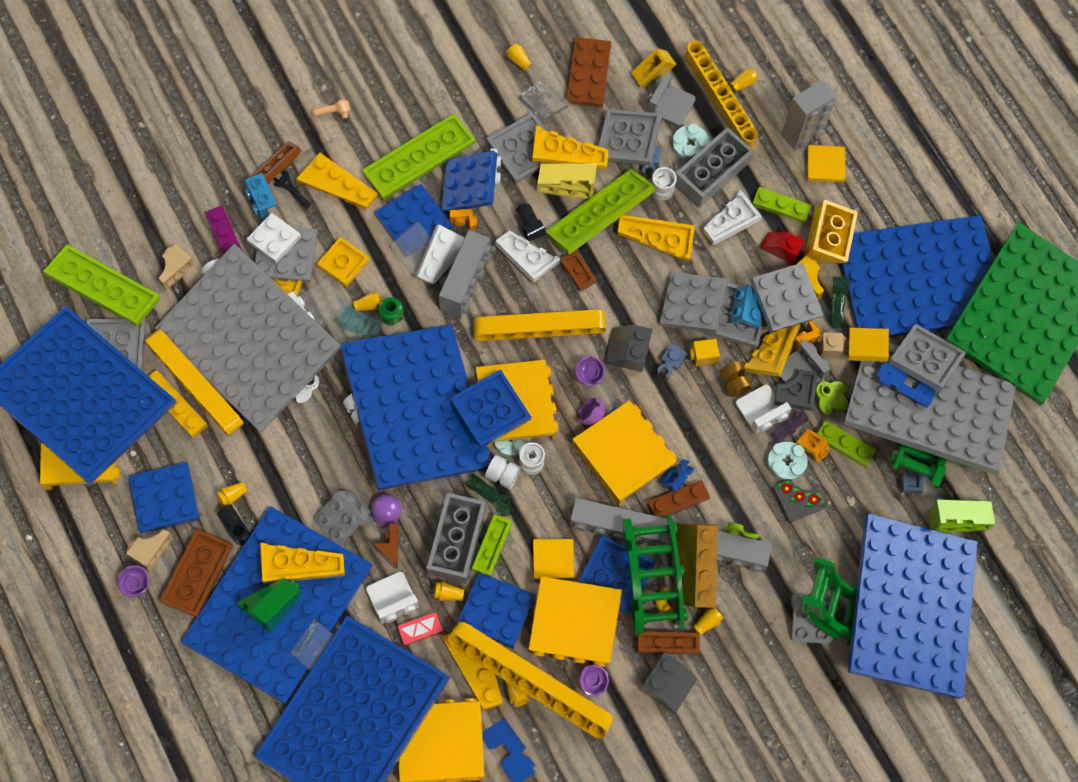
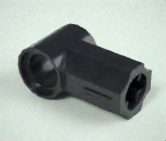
(531, 226)
(233, 524)

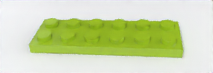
(418, 156)
(600, 211)
(102, 285)

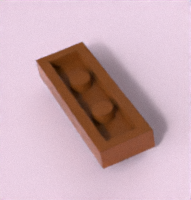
(278, 161)
(679, 500)
(669, 643)

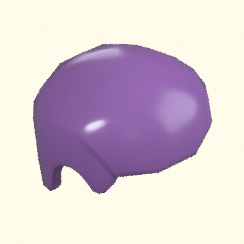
(590, 371)
(592, 411)
(386, 510)
(133, 581)
(593, 680)

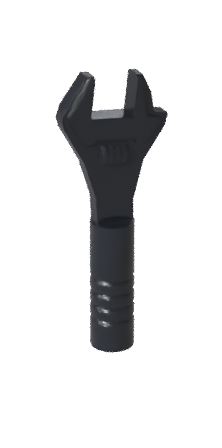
(285, 182)

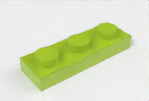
(782, 205)
(846, 444)
(492, 545)

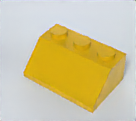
(831, 233)

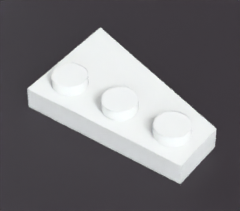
(733, 219)
(439, 254)
(526, 257)

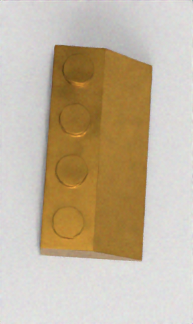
(699, 557)

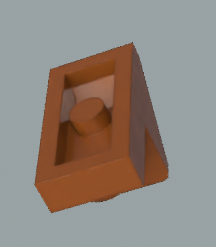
(389, 550)

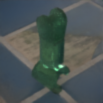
(840, 290)
(491, 495)

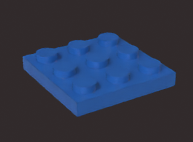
(469, 181)
(411, 208)
(490, 408)
(164, 497)
(610, 569)
(497, 609)

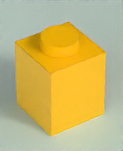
(704, 352)

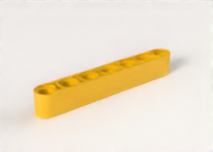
(717, 87)
(539, 325)
(193, 382)

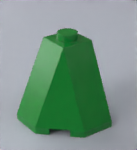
(271, 603)

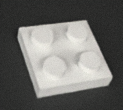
(273, 238)

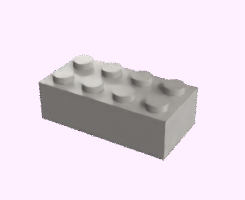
(808, 115)
(714, 166)
(465, 274)
(456, 538)

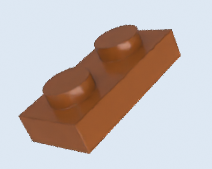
(578, 271)

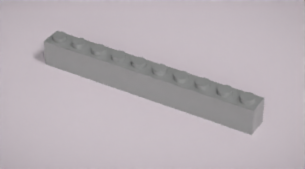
(608, 520)

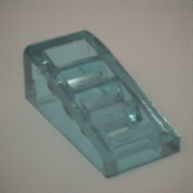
(348, 311)

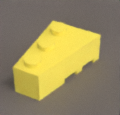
(567, 180)

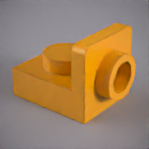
(463, 217)
(812, 336)
(814, 445)

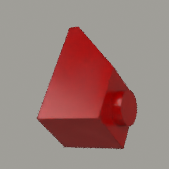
(783, 245)

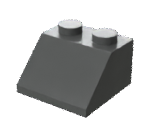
(629, 347)
(669, 683)

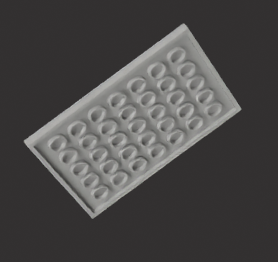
(248, 337)
(961, 424)

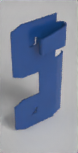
(922, 394)
(515, 764)

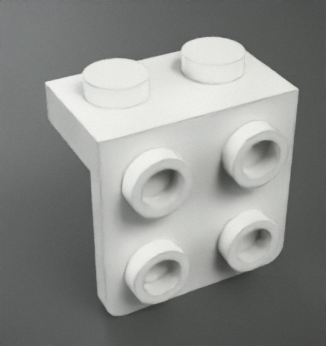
(760, 410)
(392, 597)

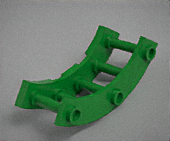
(934, 473)
(636, 575)
(814, 603)

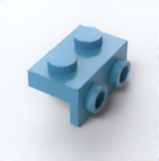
(260, 194)
(746, 307)

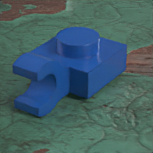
(676, 477)

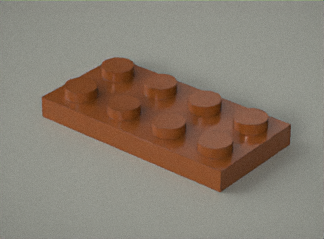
(589, 72)
(196, 573)

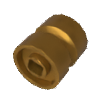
(735, 377)

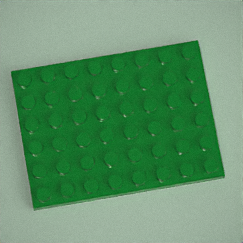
(1023, 314)

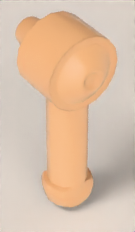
(341, 107)

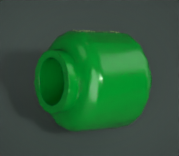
(390, 311)

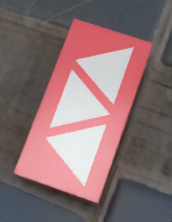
(420, 629)

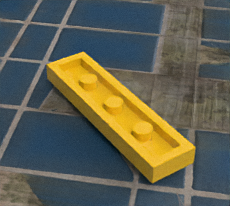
(182, 411)

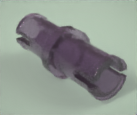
(789, 427)

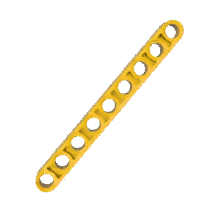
(530, 680)

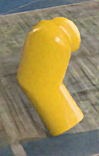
(663, 605)

